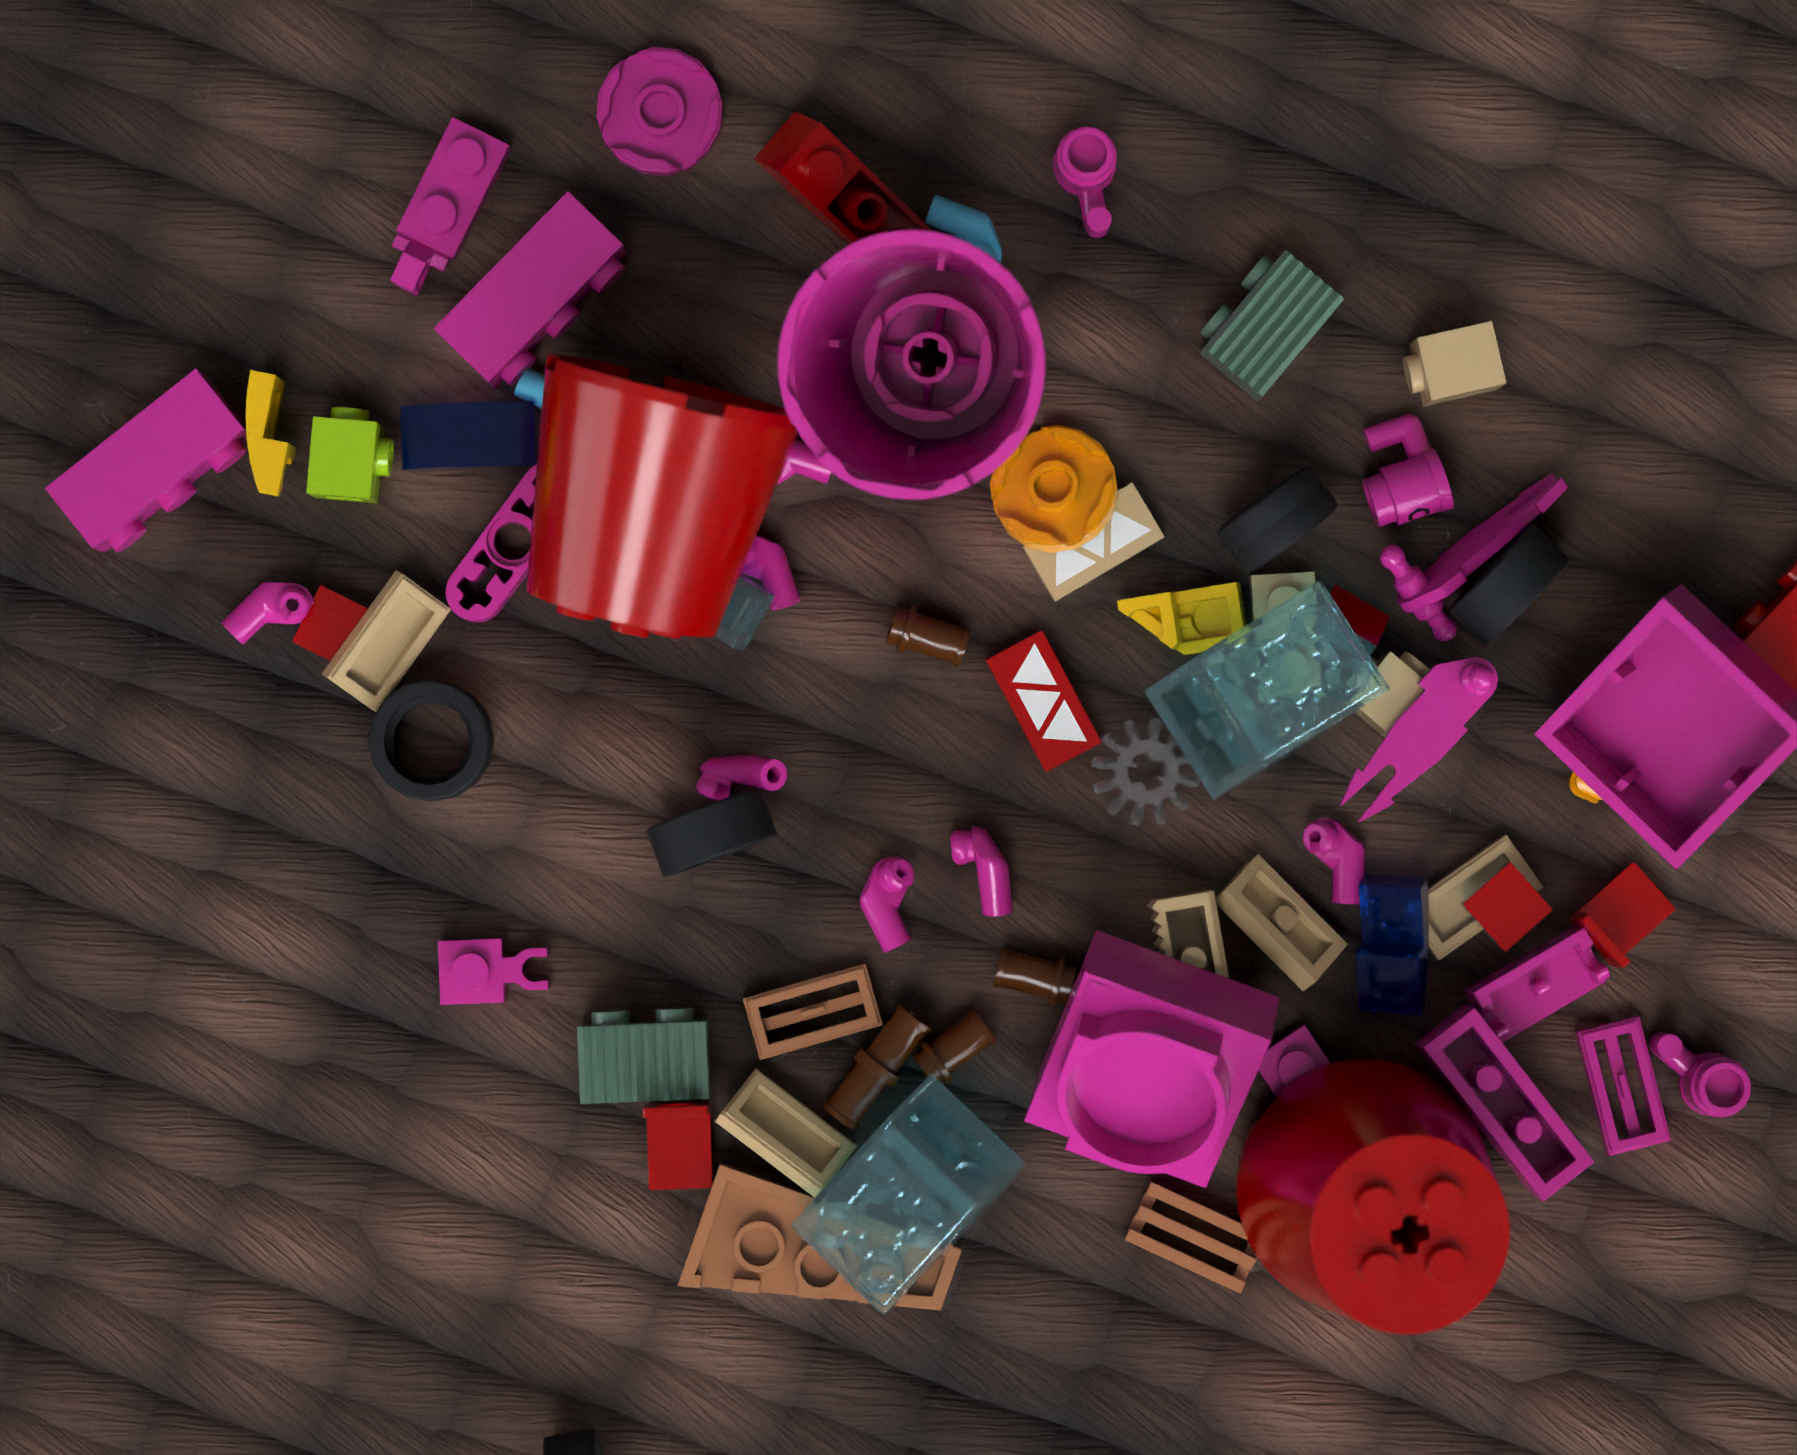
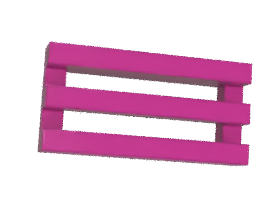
(1608, 1034)

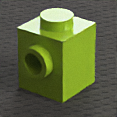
(348, 456)

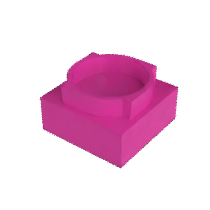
(1676, 726)
(1151, 1061)

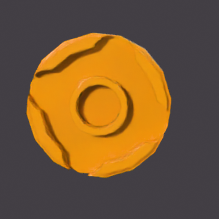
(1055, 490)

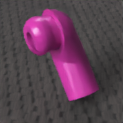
(268, 604)
(746, 770)
(882, 898)

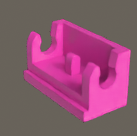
(1538, 983)

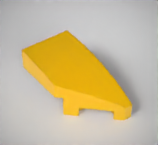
(266, 455)
(1189, 618)

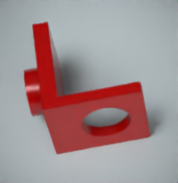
(1622, 914)
(679, 1145)

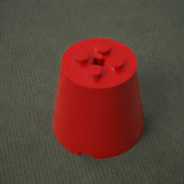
(648, 496)
(1342, 1168)

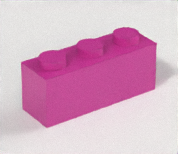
(533, 292)
(150, 463)
(1504, 1102)

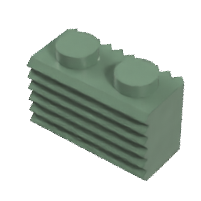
(1270, 324)
(643, 1058)

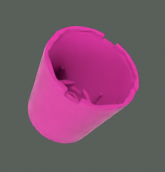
(869, 400)

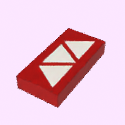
(1043, 701)

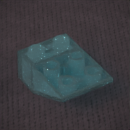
(1267, 690)
(908, 1194)

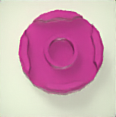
(660, 111)

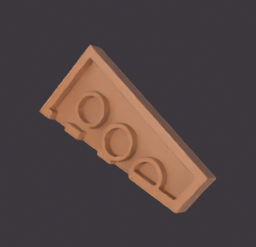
(751, 1248)

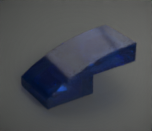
(467, 435)
(1393, 945)

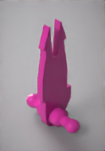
(1424, 590)
(1427, 727)

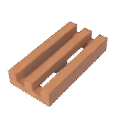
(864, 996)
(1144, 1213)

